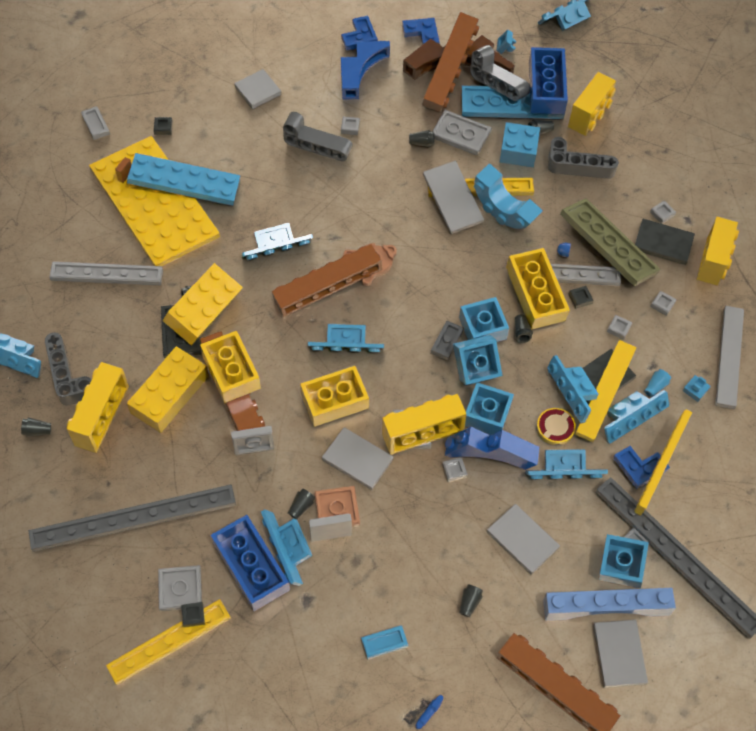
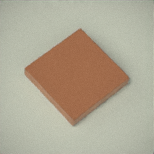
(337, 502)

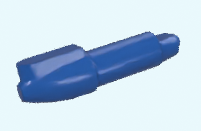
(428, 713)

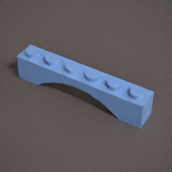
(632, 601)

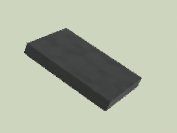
(664, 241)
(171, 339)
(597, 367)

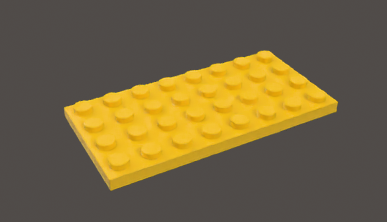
(160, 220)

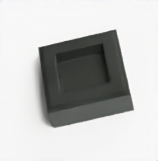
(163, 126)
(580, 297)
(193, 614)

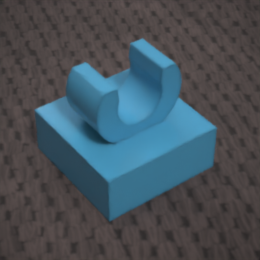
(506, 42)
(696, 388)

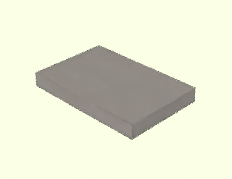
(461, 132)
(357, 458)
(523, 539)
(620, 653)

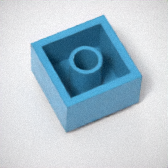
(519, 144)
(484, 319)
(477, 359)
(488, 409)
(624, 561)

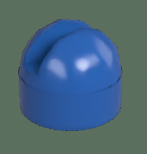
(564, 249)

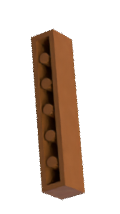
(450, 62)
(327, 280)
(243, 408)
(557, 685)

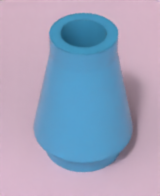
(658, 381)

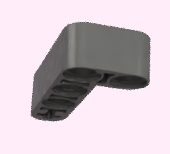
(495, 77)
(314, 140)
(578, 163)
(62, 368)

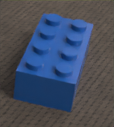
(548, 80)
(250, 562)

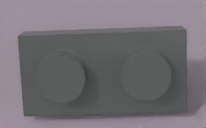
(444, 343)

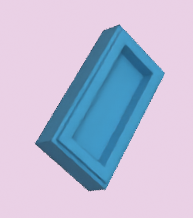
(384, 642)

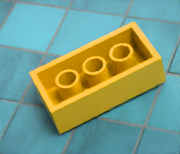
(537, 288)
(202, 304)
(168, 389)
(97, 407)
(423, 423)

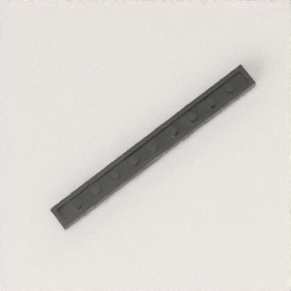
(131, 518)
(680, 558)

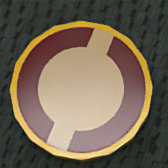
(556, 426)

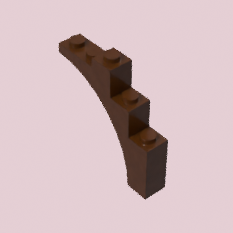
(428, 56)

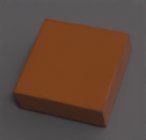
(123, 169)

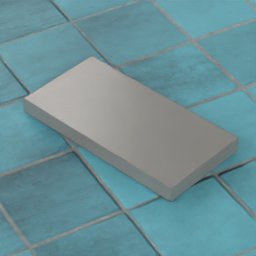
(453, 197)

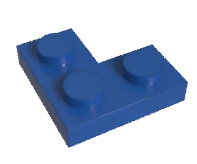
(421, 27)
(363, 32)
(636, 469)

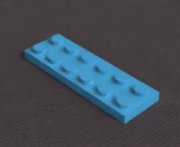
(486, 102)
(183, 179)

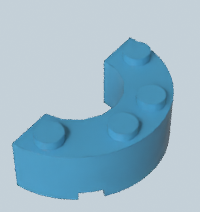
(501, 203)

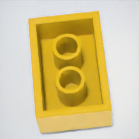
(592, 104)
(718, 251)
(230, 366)
(334, 396)

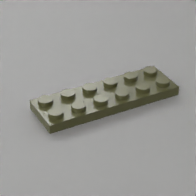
(610, 242)

